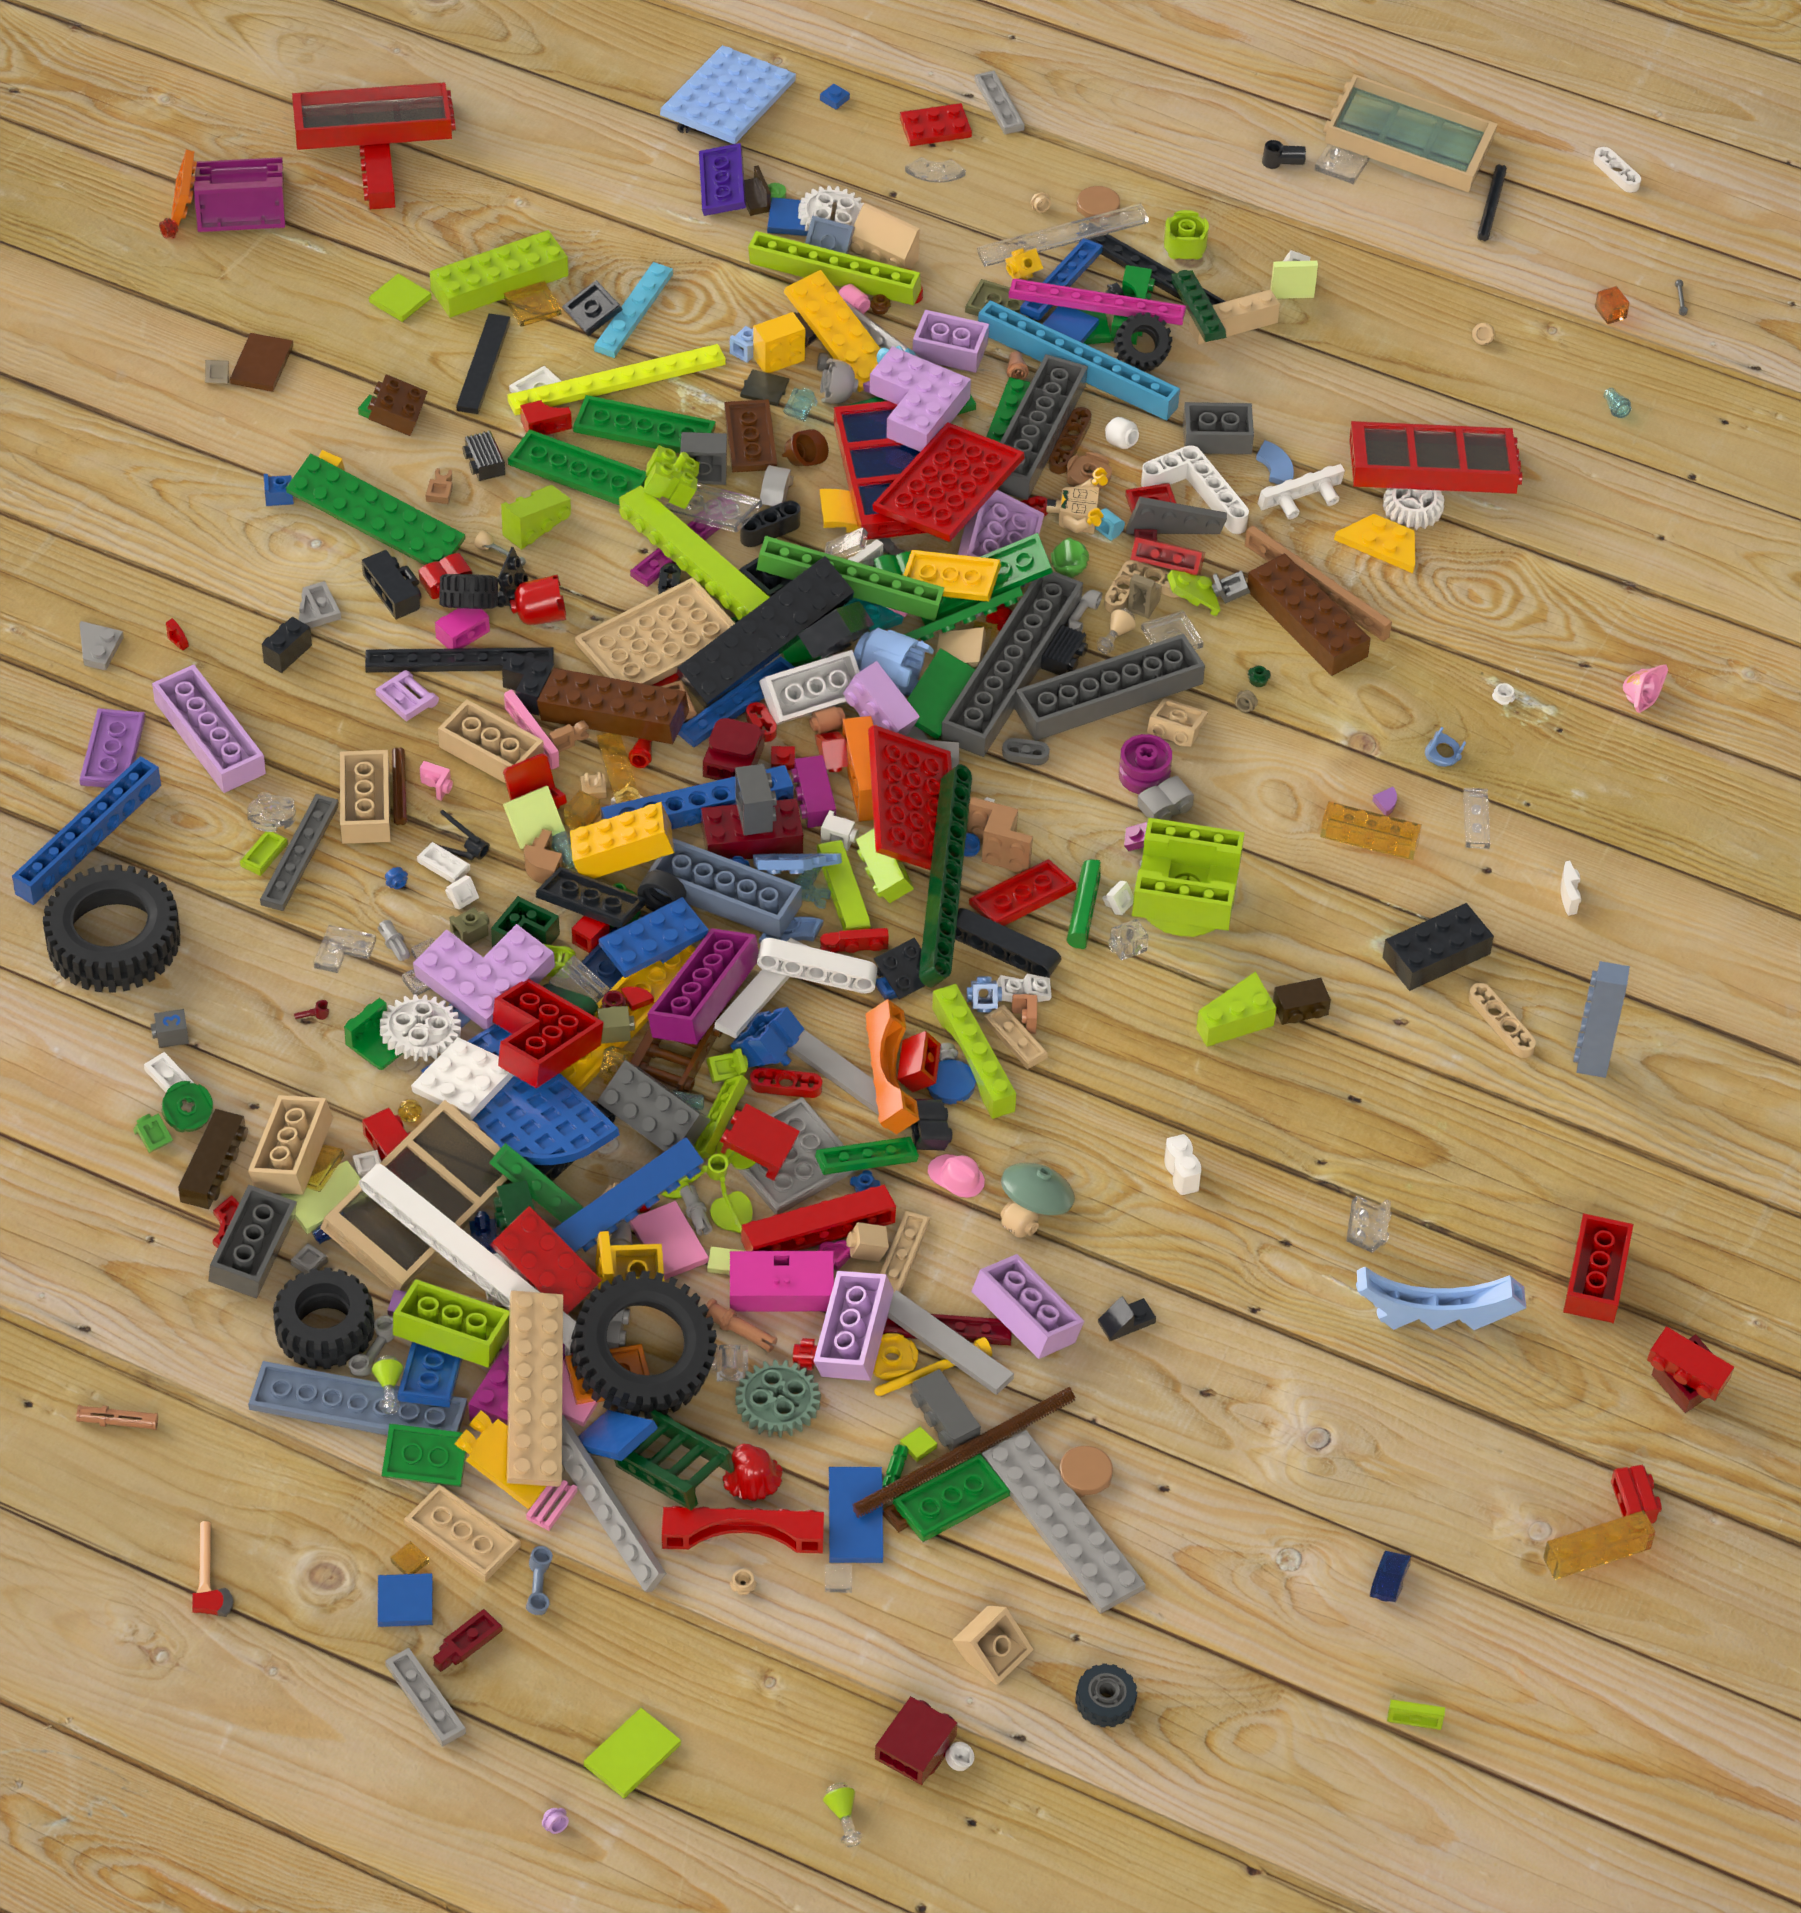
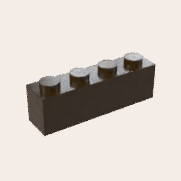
(212, 1159)

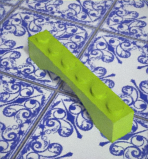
(989, 1075)

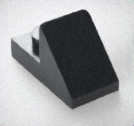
(1126, 1318)

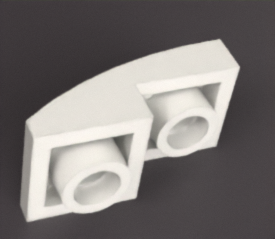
(1569, 892)
(1029, 985)

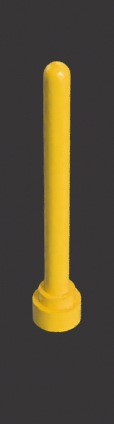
(944, 1364)

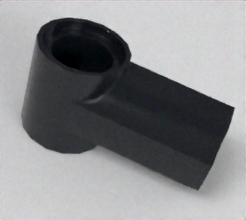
(1277, 153)

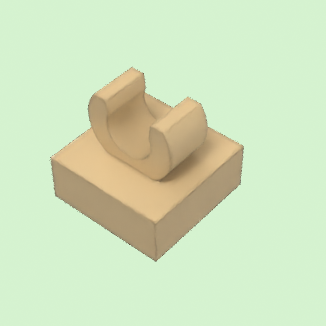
(594, 785)

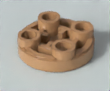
(1097, 200)
(1086, 1470)

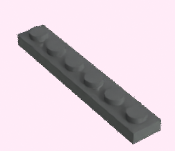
(299, 852)

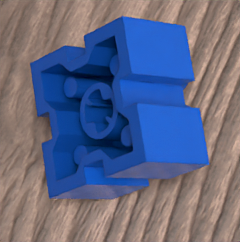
(769, 1037)

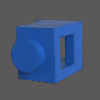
(276, 490)

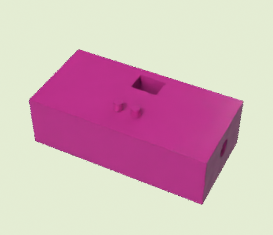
(781, 1281)

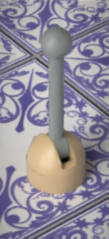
(485, 542)

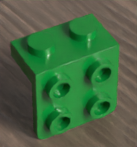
(364, 1037)

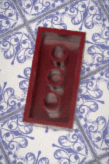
(725, 835)

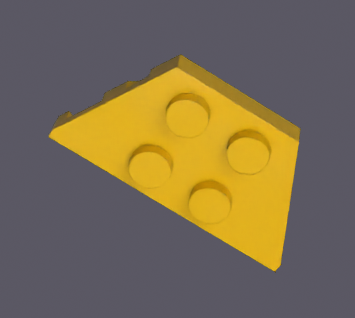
(1382, 540)

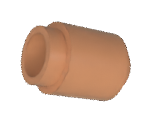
(827, 719)

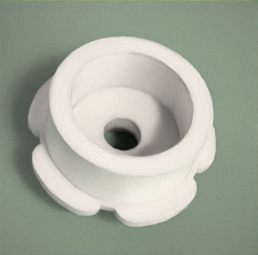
(1504, 694)

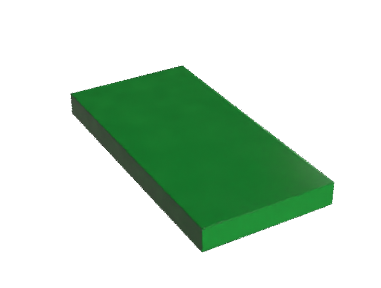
(938, 691)
(951, 1497)

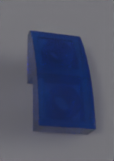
(1389, 1576)

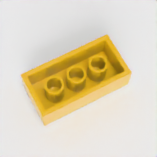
(622, 841)

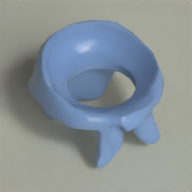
(1435, 758)

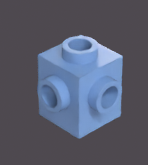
(987, 1003)

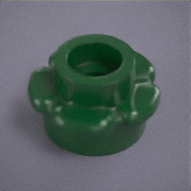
(1258, 676)

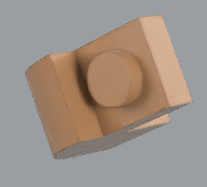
(540, 860)

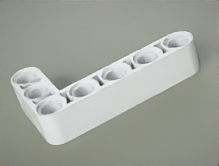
(1194, 466)

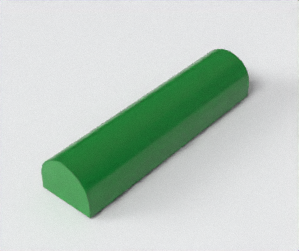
(1084, 904)

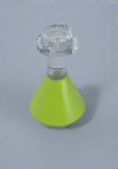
(387, 1372)
(840, 1802)

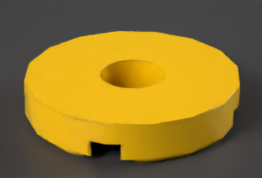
(905, 1364)

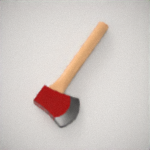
(206, 1601)

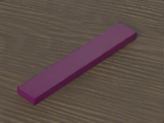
(649, 569)

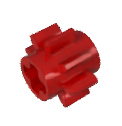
(805, 1353)

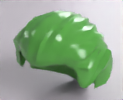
(1069, 558)

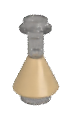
(1121, 622)

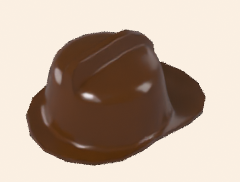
(806, 448)

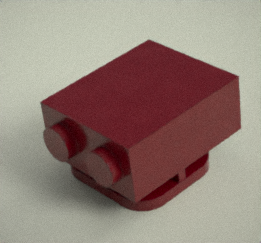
(732, 746)
(916, 1740)

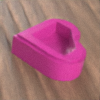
(840, 1250)

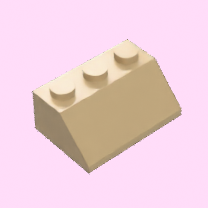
(885, 238)

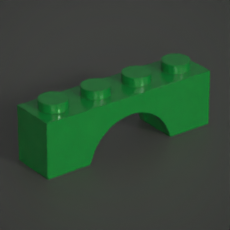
(1136, 284)

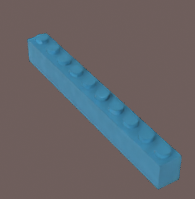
(1103, 370)

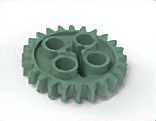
(777, 1398)

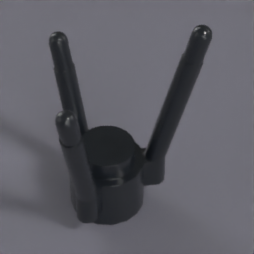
(475, 846)

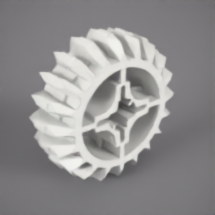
(1413, 506)

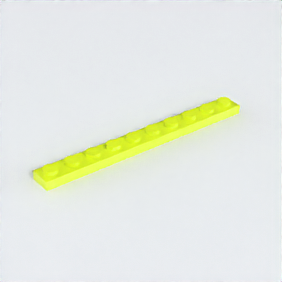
(620, 378)

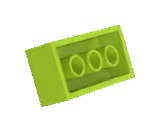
(451, 1323)

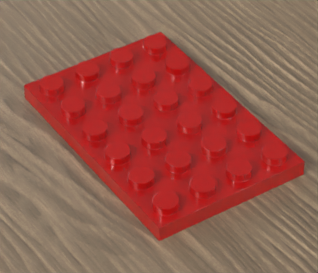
(948, 481)
(905, 794)

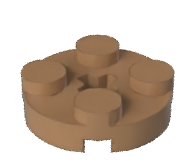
(1091, 461)

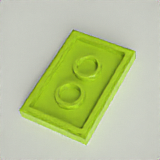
(632, 1753)

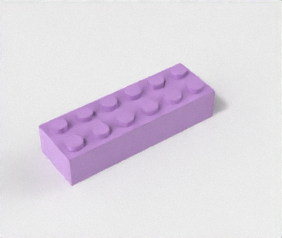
(209, 728)

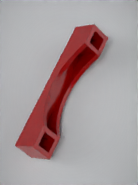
(796, 1529)

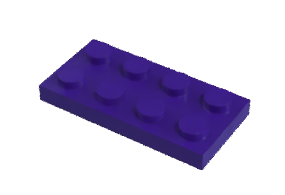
(722, 179)

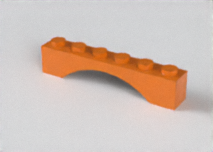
(885, 1030)

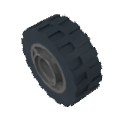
(1105, 1710)

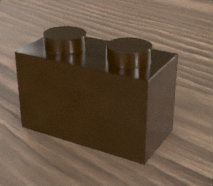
(1301, 1001)

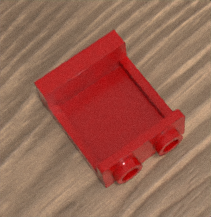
(760, 1139)

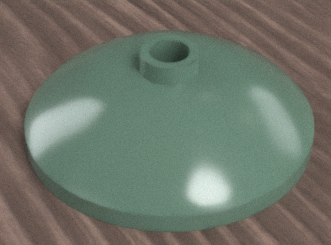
(1038, 1188)

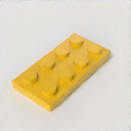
(959, 575)

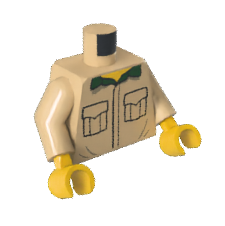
(1079, 505)

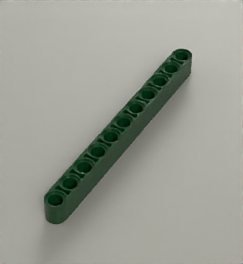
(945, 876)

